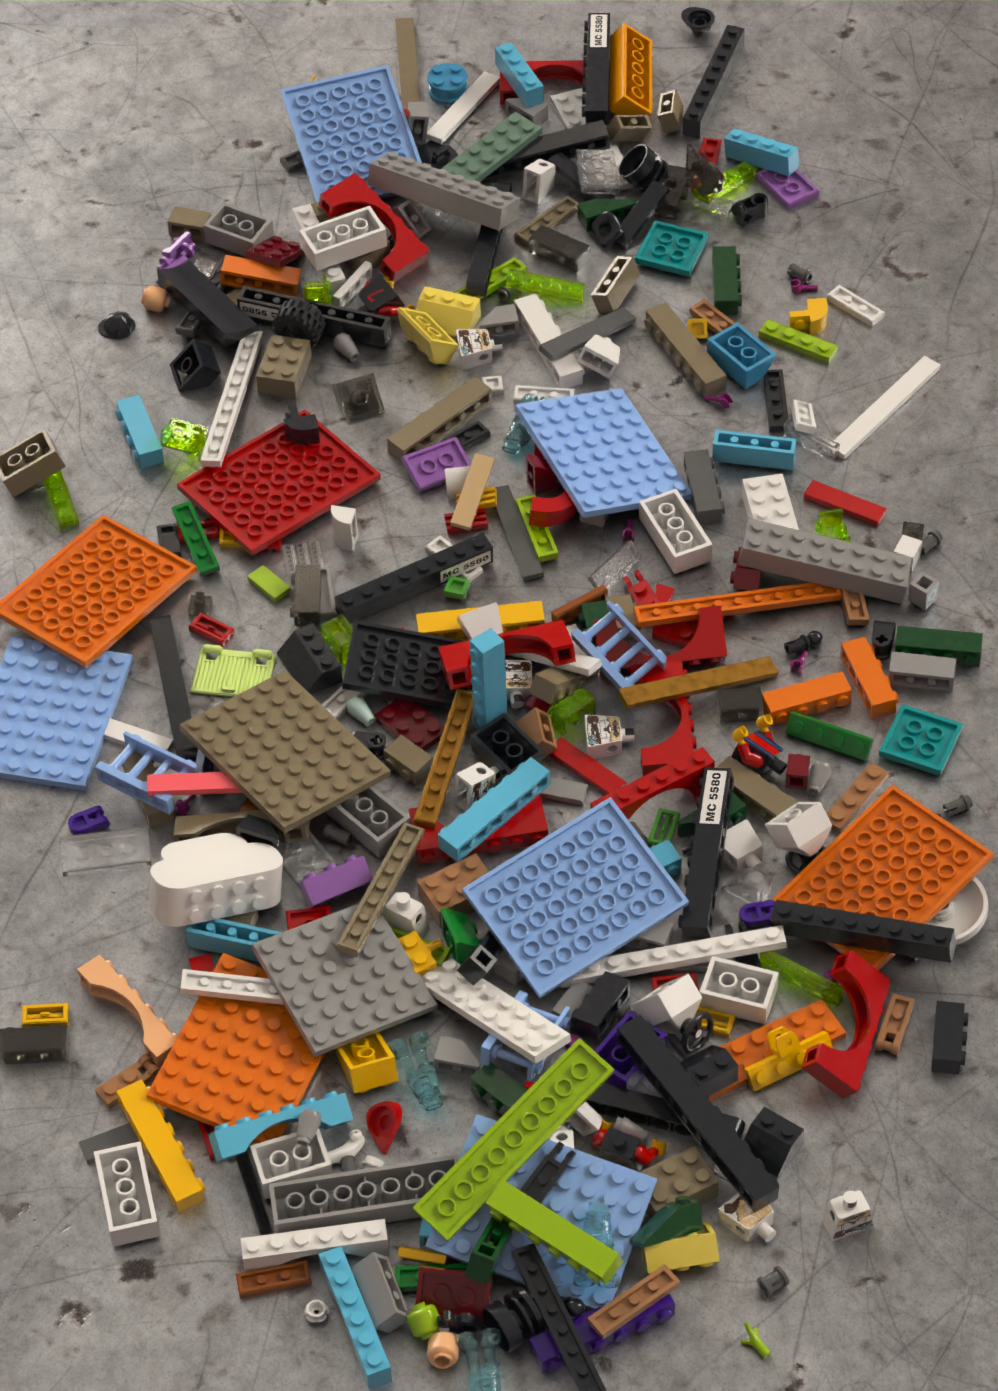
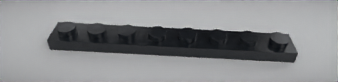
(557, 1319)

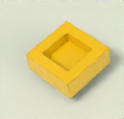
(698, 327)

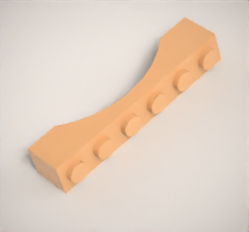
(103, 982)

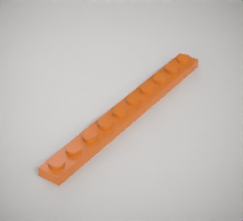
(735, 603)

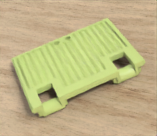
(230, 671)

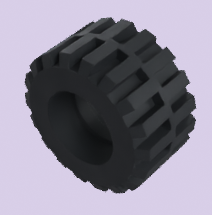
(299, 321)

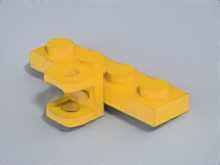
(786, 1057)

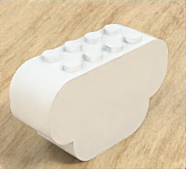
(213, 879)

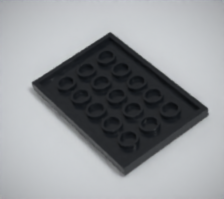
(398, 665)

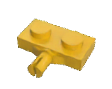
(420, 952)

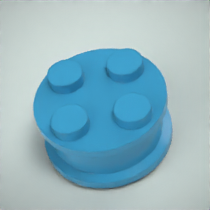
(447, 82)

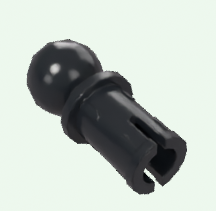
(813, 639)
(574, 1306)

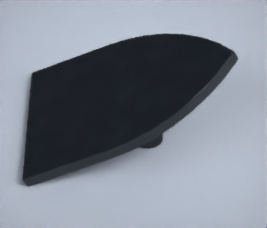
(436, 154)

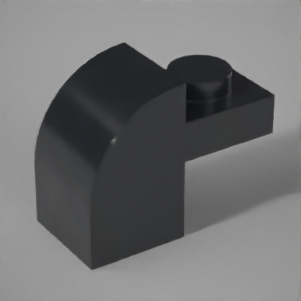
(300, 428)

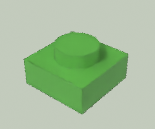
(456, 587)

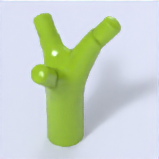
(755, 1341)

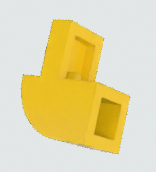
(812, 318)

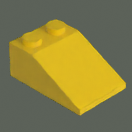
(367, 1063)

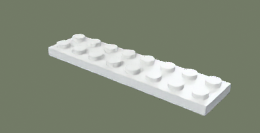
(569, 110)
(496, 1012)

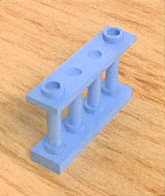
(612, 669)
(130, 784)
(492, 1046)

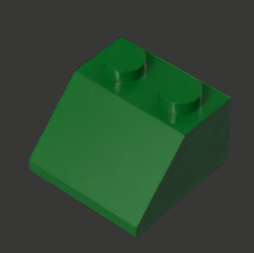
(458, 933)

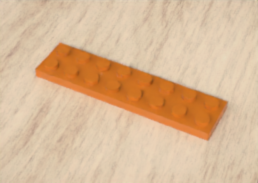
(754, 1045)

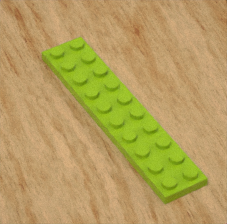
(513, 1139)

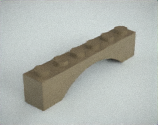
(208, 824)

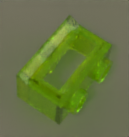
(185, 440)
(834, 519)
(327, 631)
(570, 706)

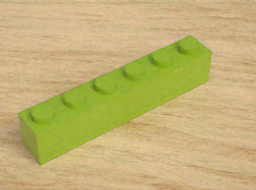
(554, 1232)

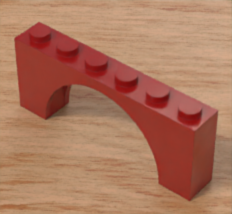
(544, 70)
(355, 194)
(546, 639)
(705, 645)
(681, 741)
(680, 773)
(520, 831)
(867, 992)

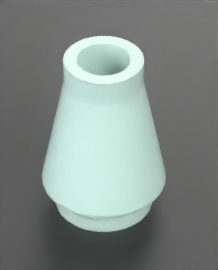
(359, 709)

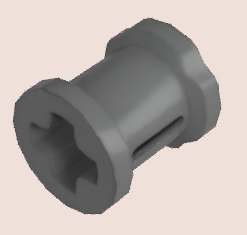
(773, 1281)

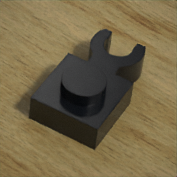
(460, 1323)

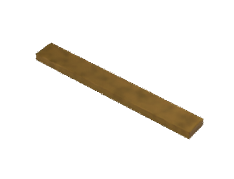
(697, 682)
(445, 760)

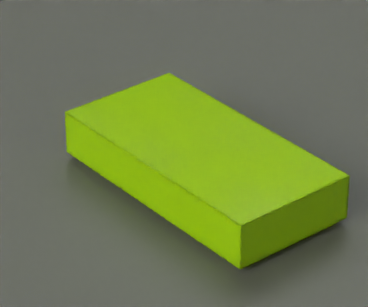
(269, 583)

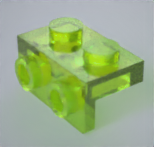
(318, 290)

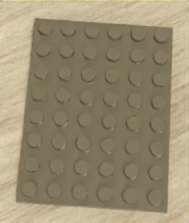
(285, 751)

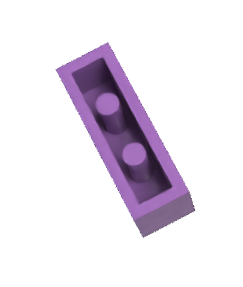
(335, 880)

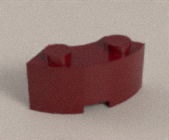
(744, 577)

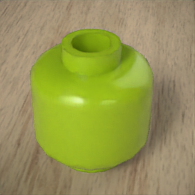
(423, 1320)

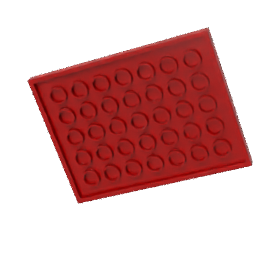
(277, 485)

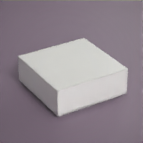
(495, 384)

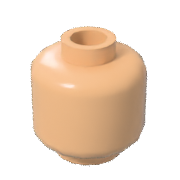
(155, 298)
(442, 1350)

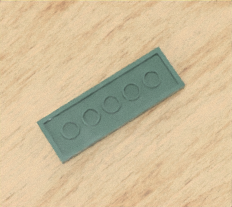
(494, 148)

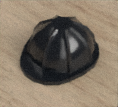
(698, 19)
(117, 325)

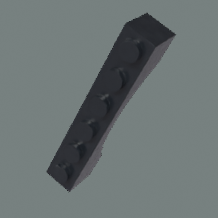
(481, 959)

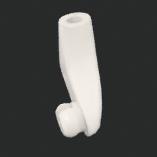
(351, 1147)

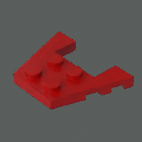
(677, 633)

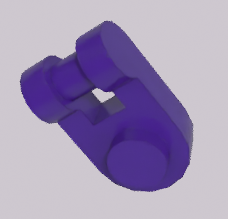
(81, 824)
(752, 913)

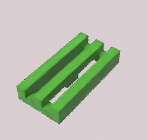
(651, 840)

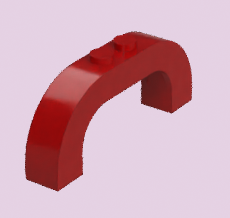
(550, 511)

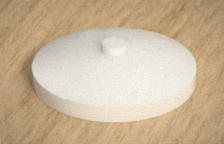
(965, 912)

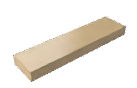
(472, 491)

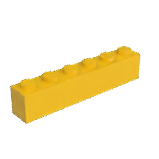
(512, 618)
(160, 1146)

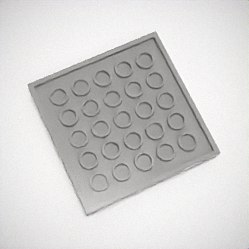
(339, 995)

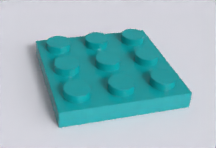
(671, 248)
(921, 740)

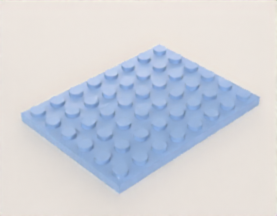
(347, 125)
(601, 451)
(55, 712)
(575, 897)
(584, 1182)

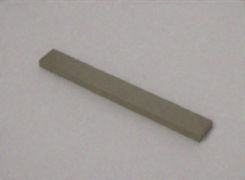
(407, 61)
(380, 890)

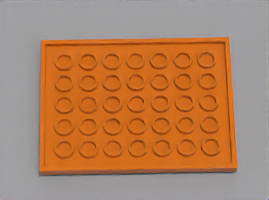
(94, 590)
(892, 865)
(235, 1060)

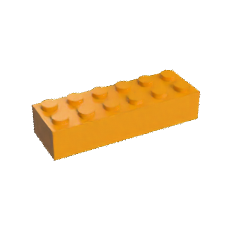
(630, 72)

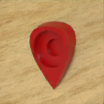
(383, 1123)

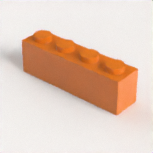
(251, 273)
(869, 677)
(807, 697)

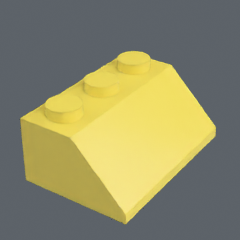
(450, 309)
(427, 335)
(684, 1251)

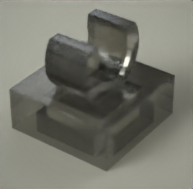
(913, 530)
(199, 603)

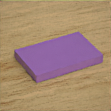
(788, 190)
(429, 464)

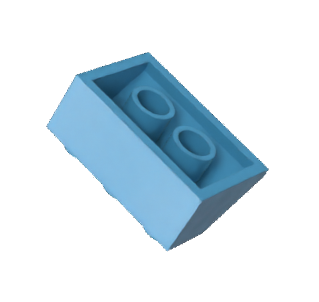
(740, 354)

